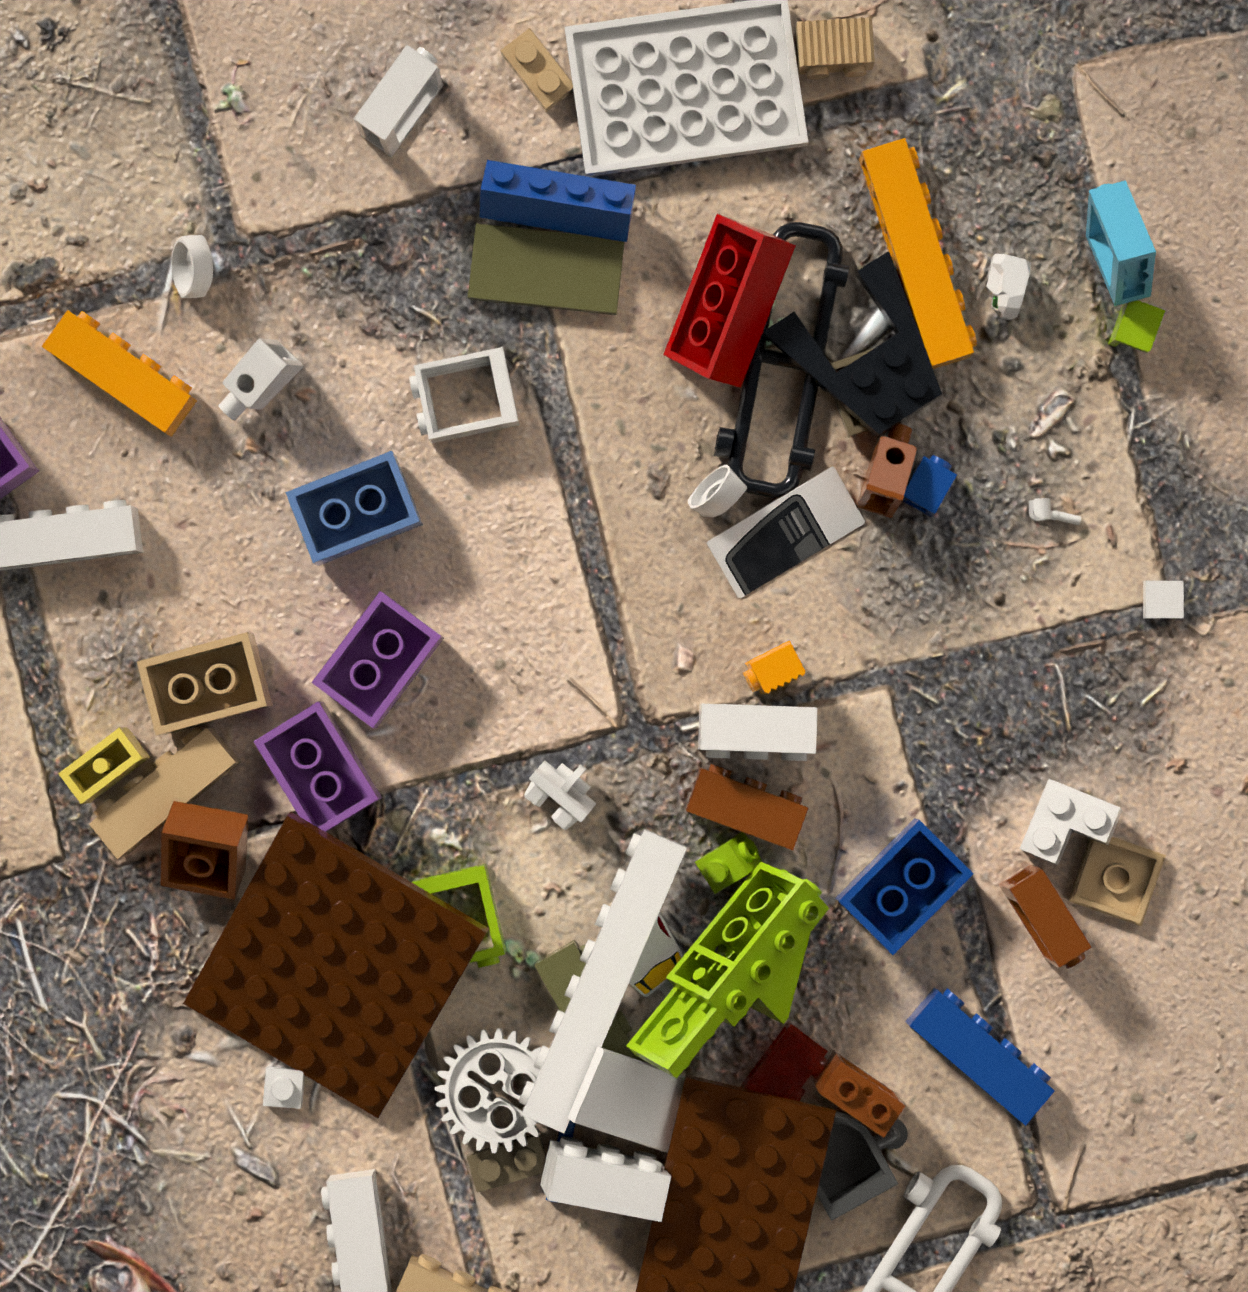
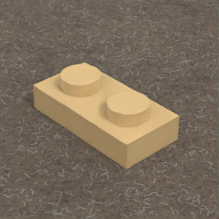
(537, 69)

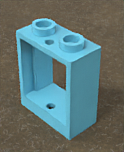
(1120, 243)

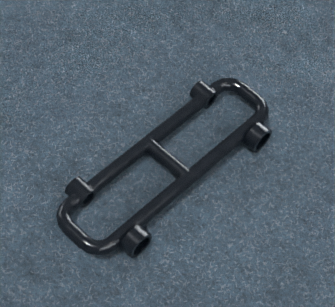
(733, 442)

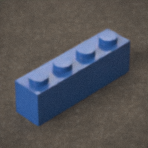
(556, 201)
(980, 1056)

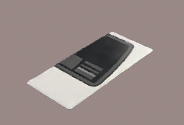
(786, 532)

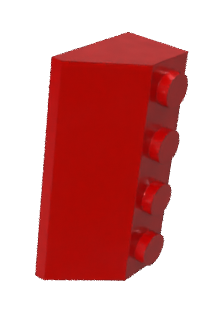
(729, 300)

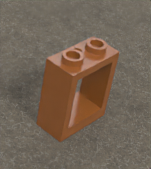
(1046, 917)
(859, 1094)

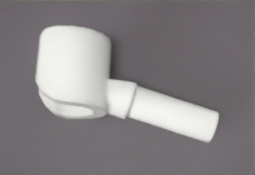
(1041, 510)

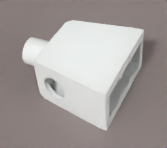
(269, 367)

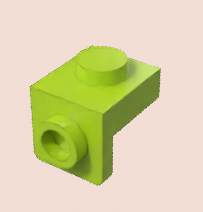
(729, 862)

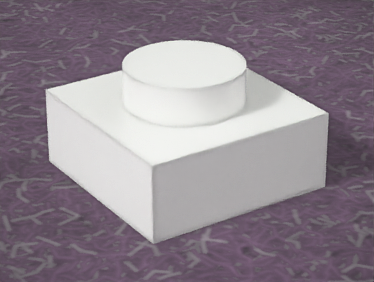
(283, 1087)

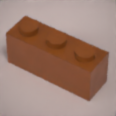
(747, 806)

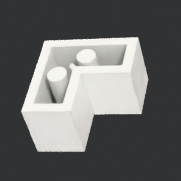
(1061, 813)

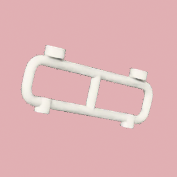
(925, 1194)

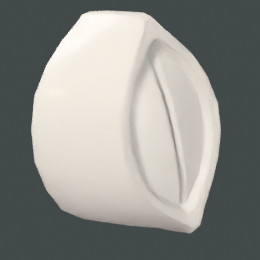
(192, 266)
(717, 492)

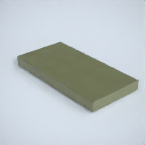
(545, 269)

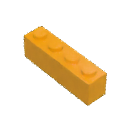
(120, 373)

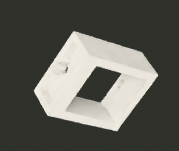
(399, 99)
(421, 389)

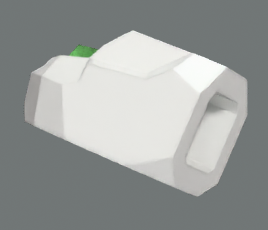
(1007, 284)

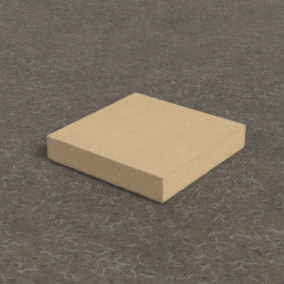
(1117, 879)

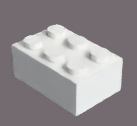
(757, 731)
(605, 1179)

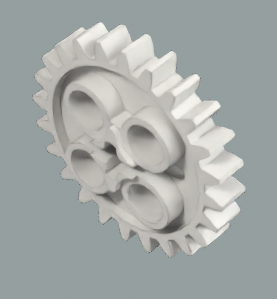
(479, 1121)

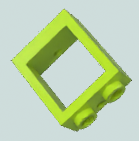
(467, 876)

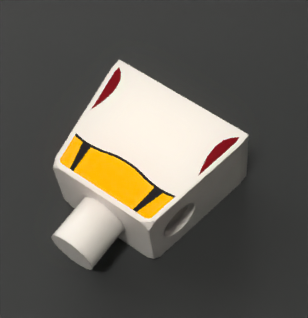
(656, 961)

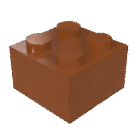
(204, 850)

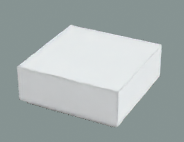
(1163, 600)

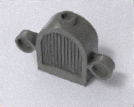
(854, 1164)

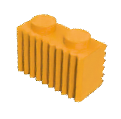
(773, 669)

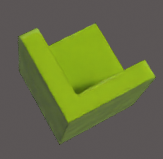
(1137, 326)

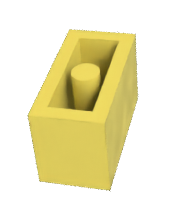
(104, 765)

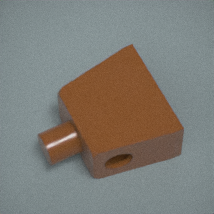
(888, 473)

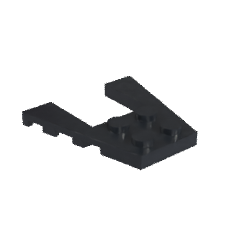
(885, 382)

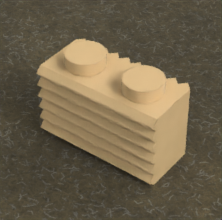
(834, 47)

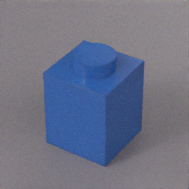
(929, 484)

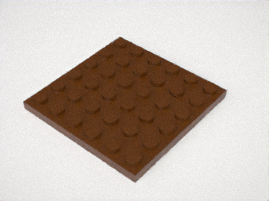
(335, 965)

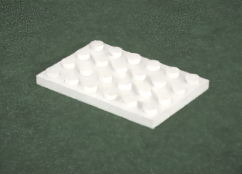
(686, 86)

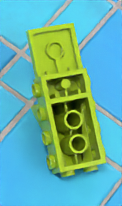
(756, 966)

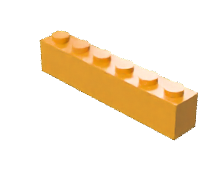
(916, 252)

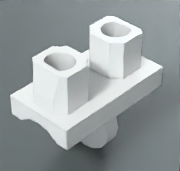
(564, 788)

